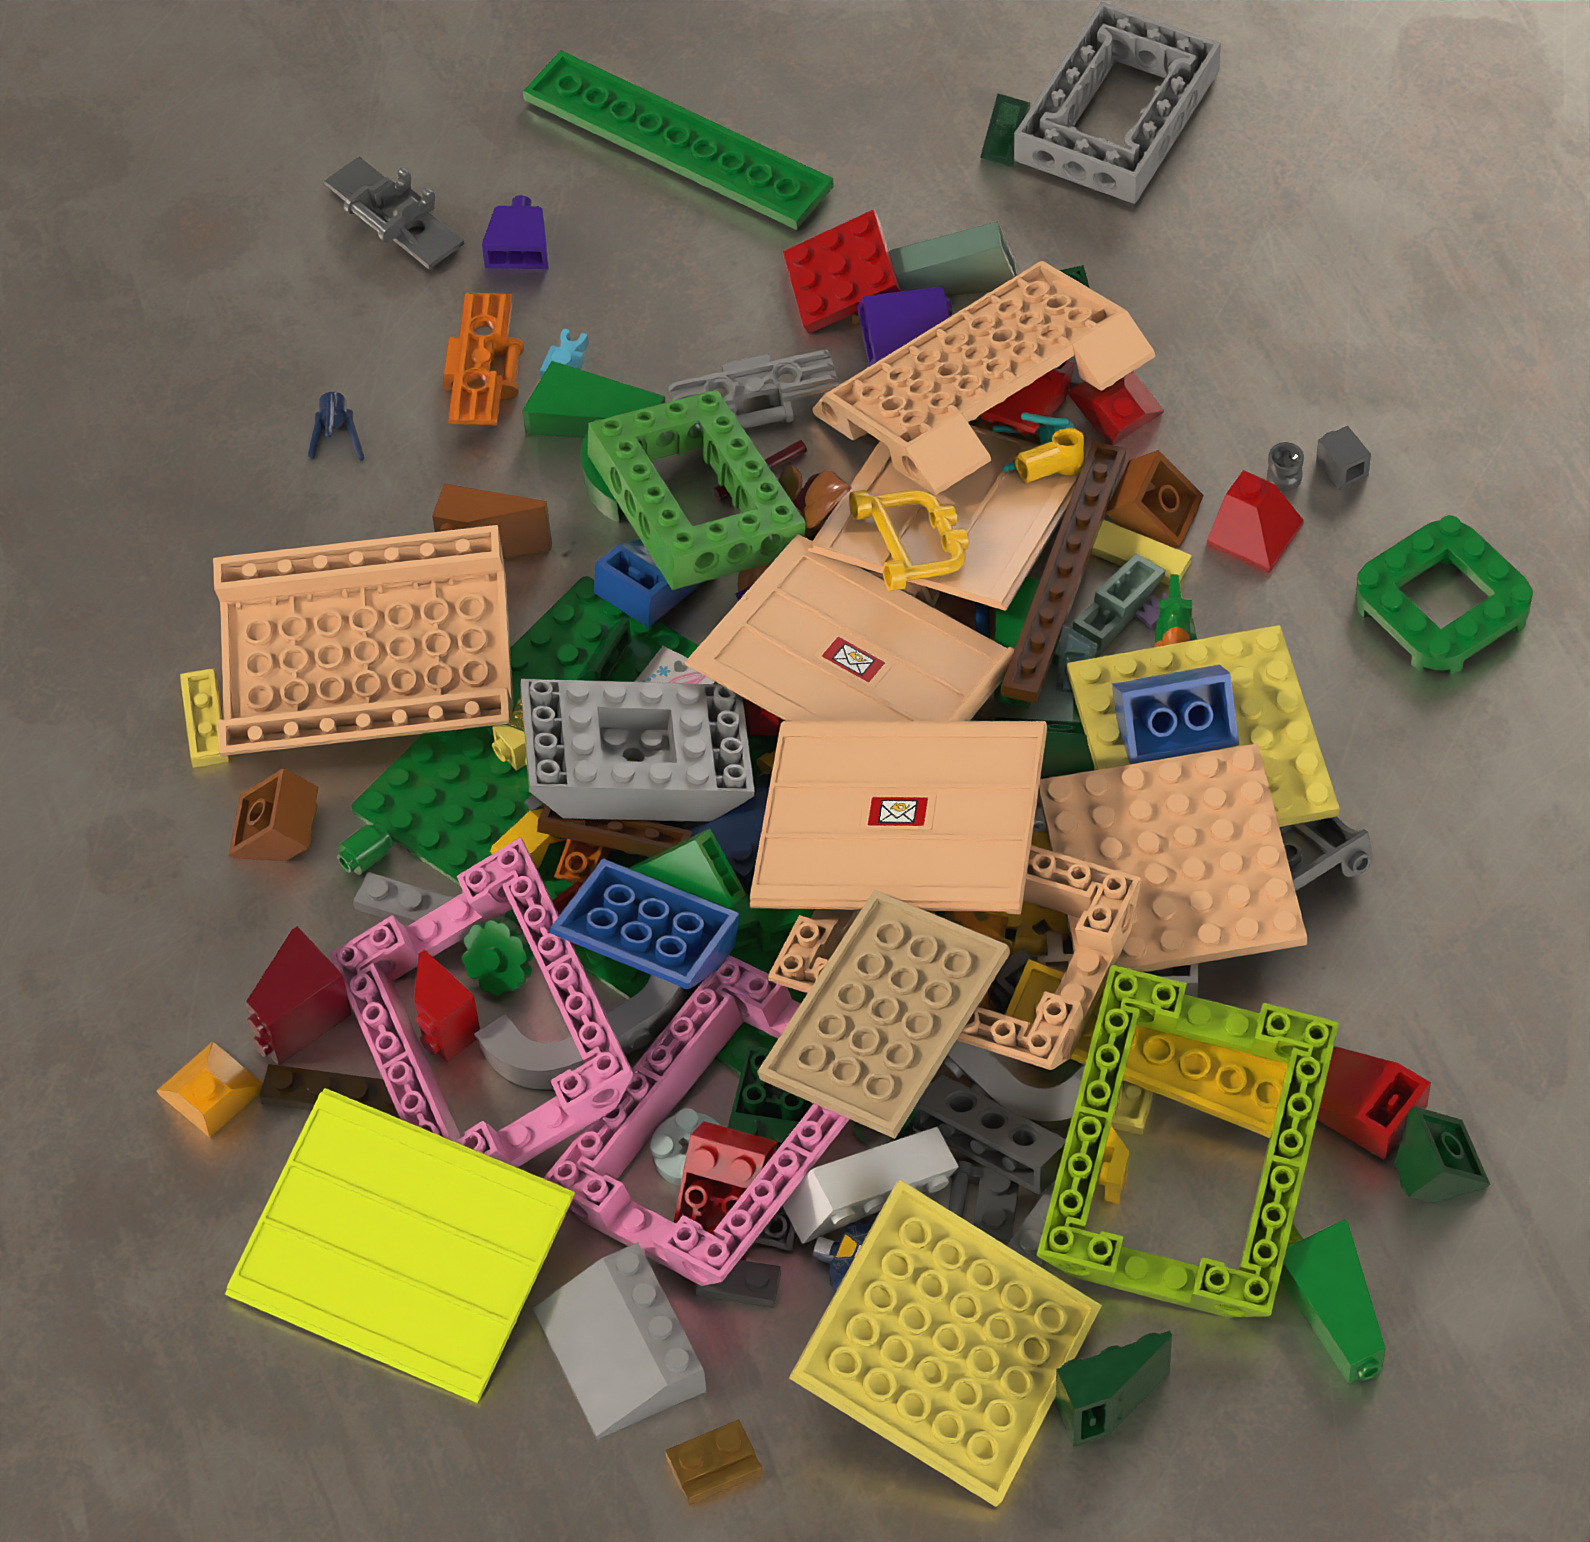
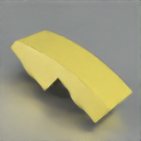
(510, 745)

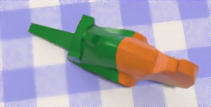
(1175, 617)

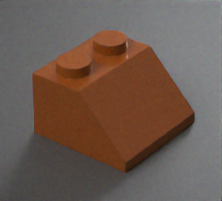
(1155, 500)
(274, 818)

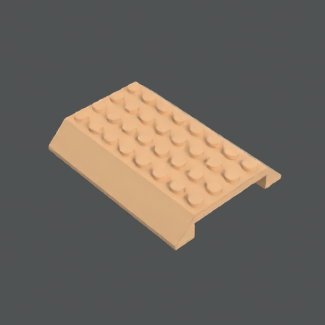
(363, 640)

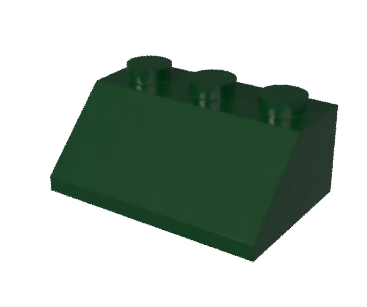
(1065, 748)

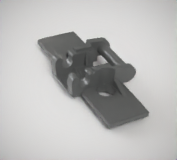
(371, 192)

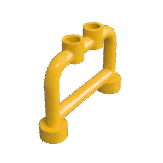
(941, 518)

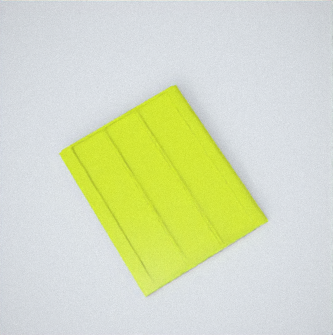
(400, 1244)

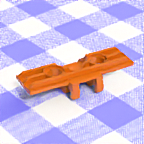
(469, 359)

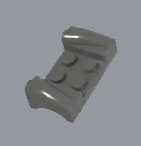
(1323, 844)

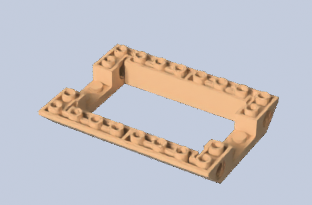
(1091, 892)

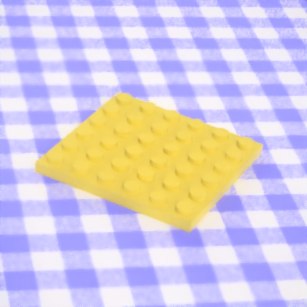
(1266, 705)
(945, 1342)

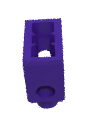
(516, 237)

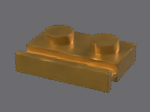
(714, 1462)

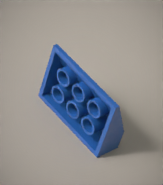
(648, 925)

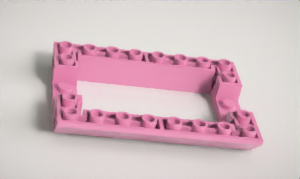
(390, 950)
(659, 1082)

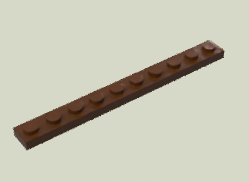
(1063, 573)

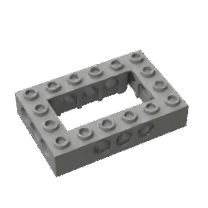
(1111, 35)

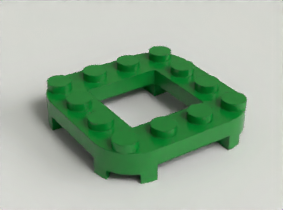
(1447, 542)

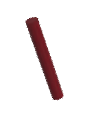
(774, 462)

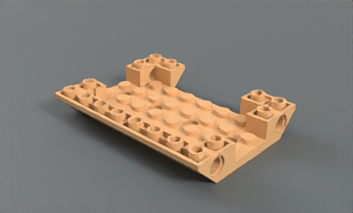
(975, 359)

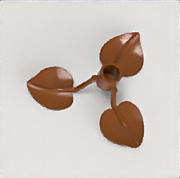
(819, 500)

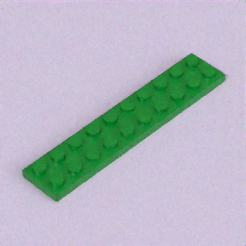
(679, 139)

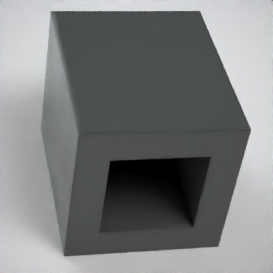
(1343, 457)

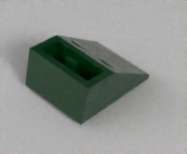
(762, 1107)
(1106, 1388)

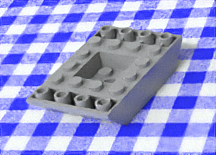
(682, 734)

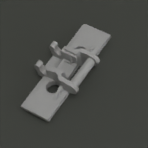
(760, 377)

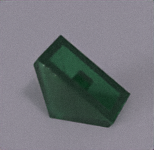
(1004, 122)

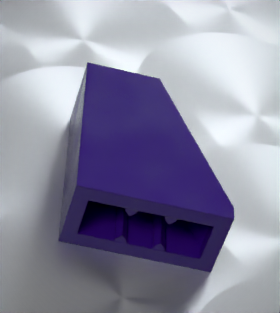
(900, 317)

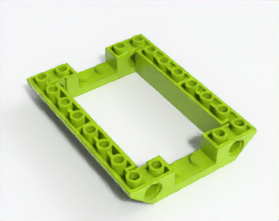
(1275, 1034)

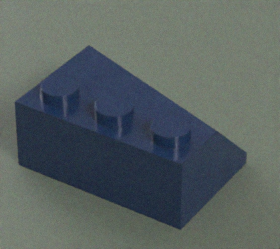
(739, 832)

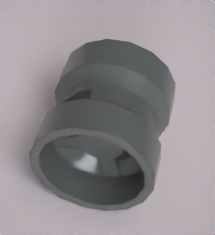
(1285, 466)

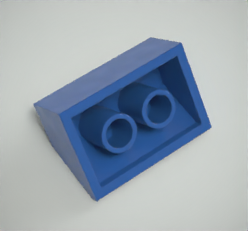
(1176, 713)

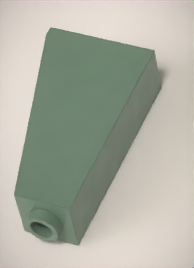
(960, 262)

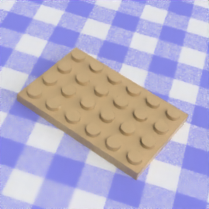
(884, 1013)

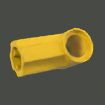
(1060, 456)

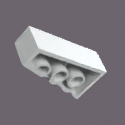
(862, 1182)

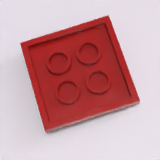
(840, 268)

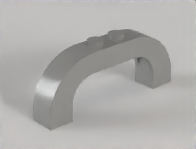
(536, 1063)
(1046, 1107)

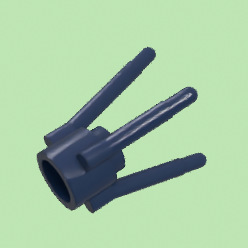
(332, 414)

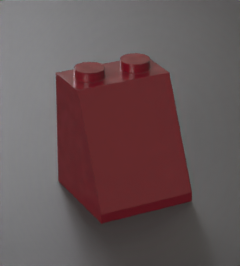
(296, 999)

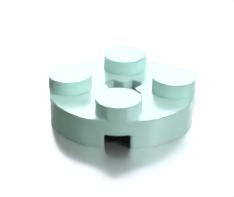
(669, 1141)

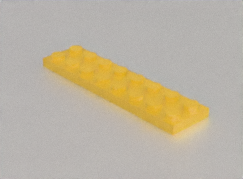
(1193, 1072)

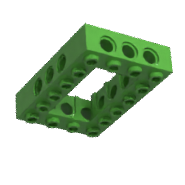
(684, 553)

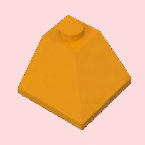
(211, 1089)

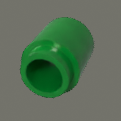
(364, 848)

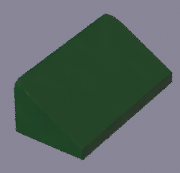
(608, 652)

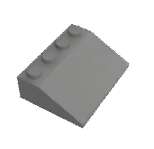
(620, 1342)

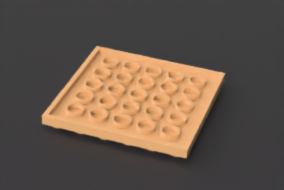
(1198, 840)

